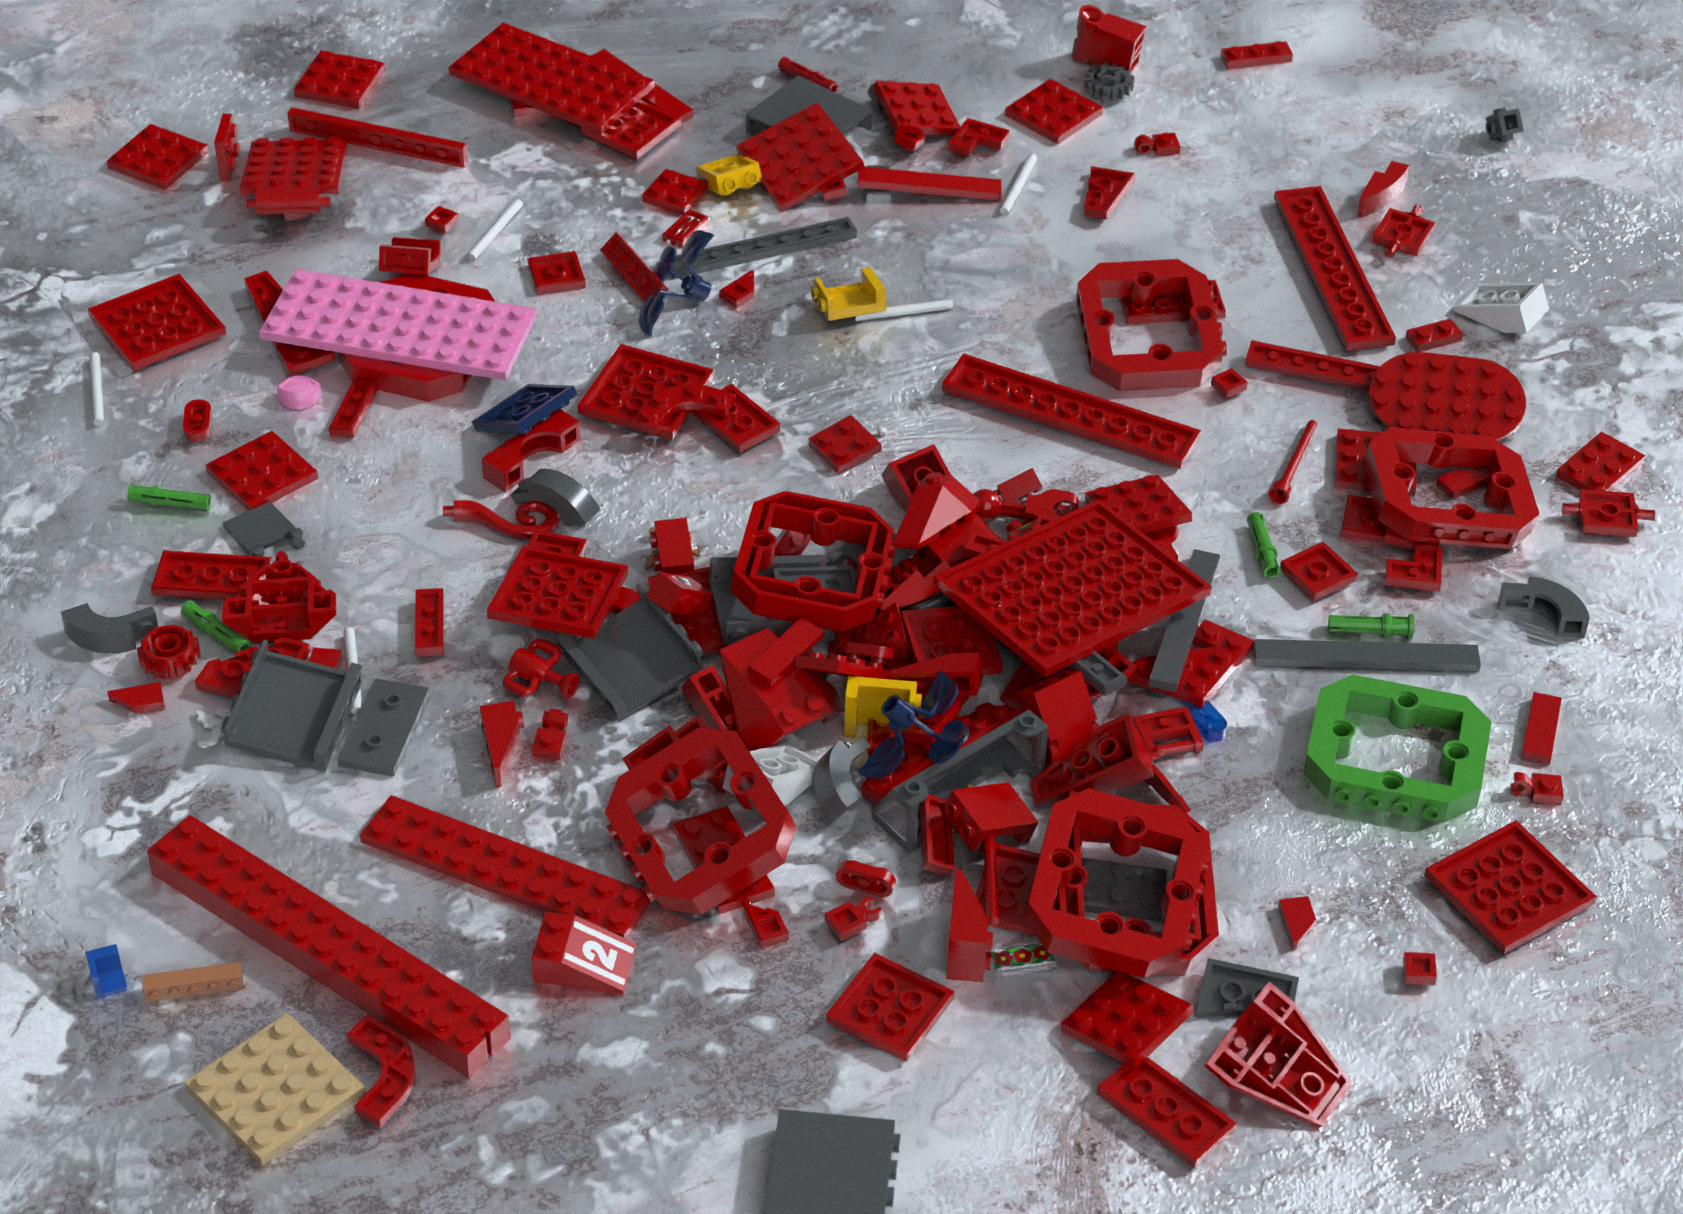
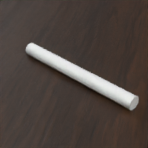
(1018, 184)
(494, 230)
(908, 309)
(96, 388)
(351, 656)

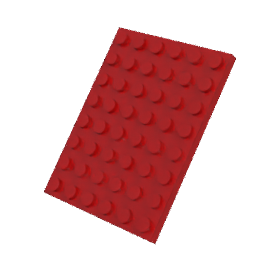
(1071, 587)

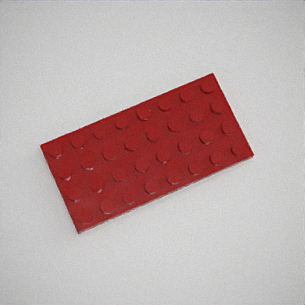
(552, 77)

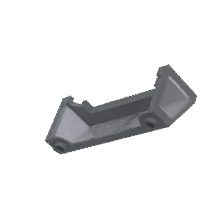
(1011, 747)

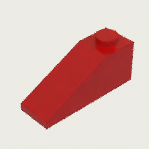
(962, 668)
(710, 699)
(502, 736)

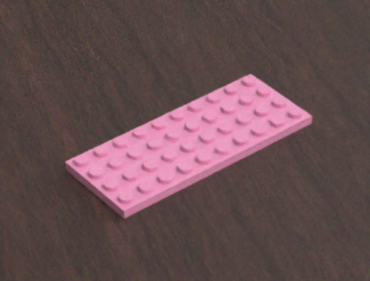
(399, 324)

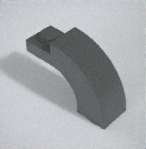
(561, 493)
(1549, 600)
(107, 633)
(833, 778)

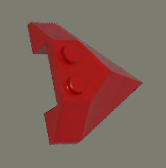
(280, 603)

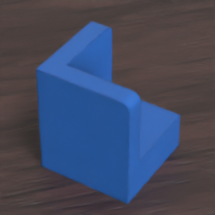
(106, 971)

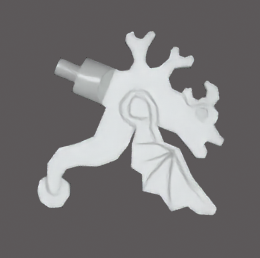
(214, 723)

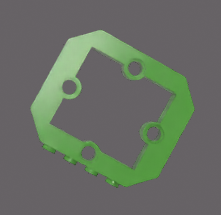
(1405, 706)

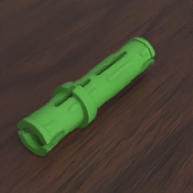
(159, 496)
(1265, 551)
(195, 613)

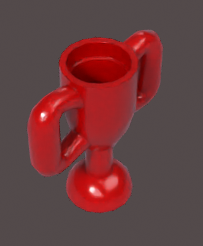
(535, 669)

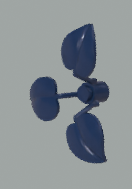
(693, 285)
(901, 714)

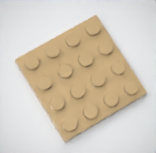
(275, 1088)

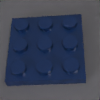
(525, 408)

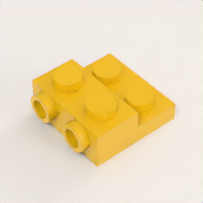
(730, 173)

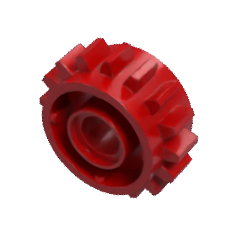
(168, 652)

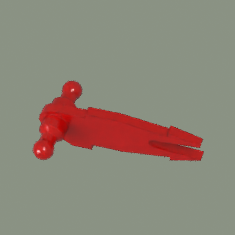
(1162, 785)

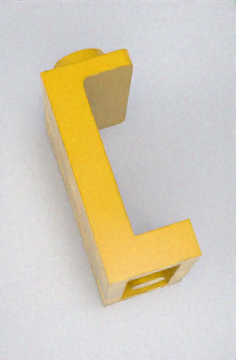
(850, 299)
(866, 697)

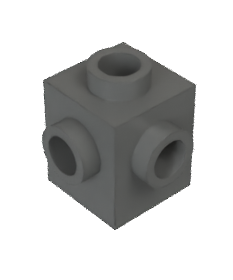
(1504, 124)

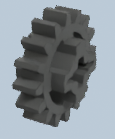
(1109, 81)

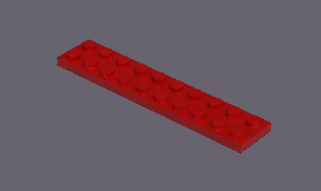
(1334, 268)
(1072, 410)
(504, 866)

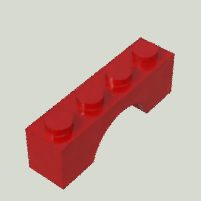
(505, 464)

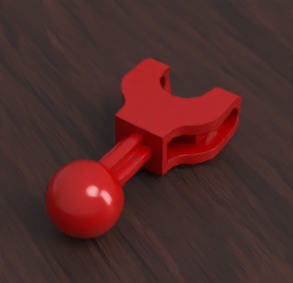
(1047, 504)

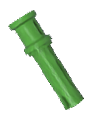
(1384, 625)

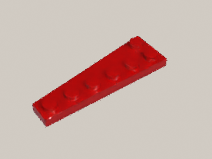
(296, 359)

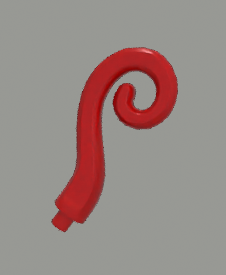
(475, 512)

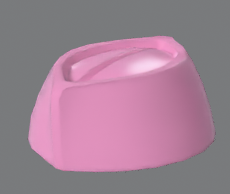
(298, 392)

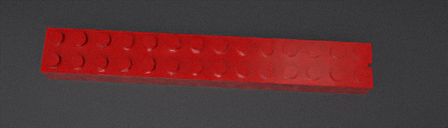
(330, 946)

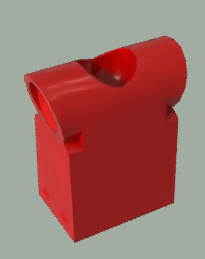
(1107, 39)
(951, 542)
(1065, 708)

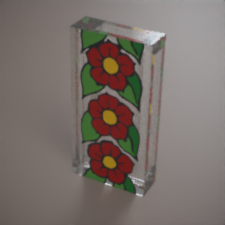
(1021, 959)

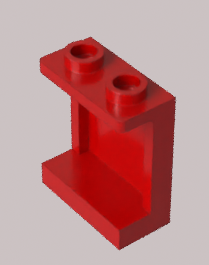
(410, 255)
(988, 813)

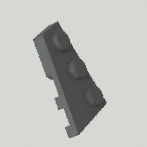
(1232, 987)

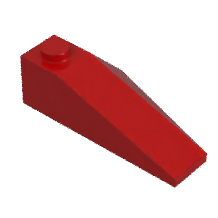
(934, 507)
(1104, 763)

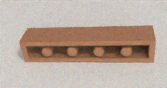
(193, 982)

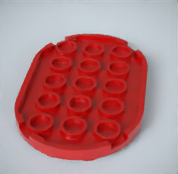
(1447, 395)

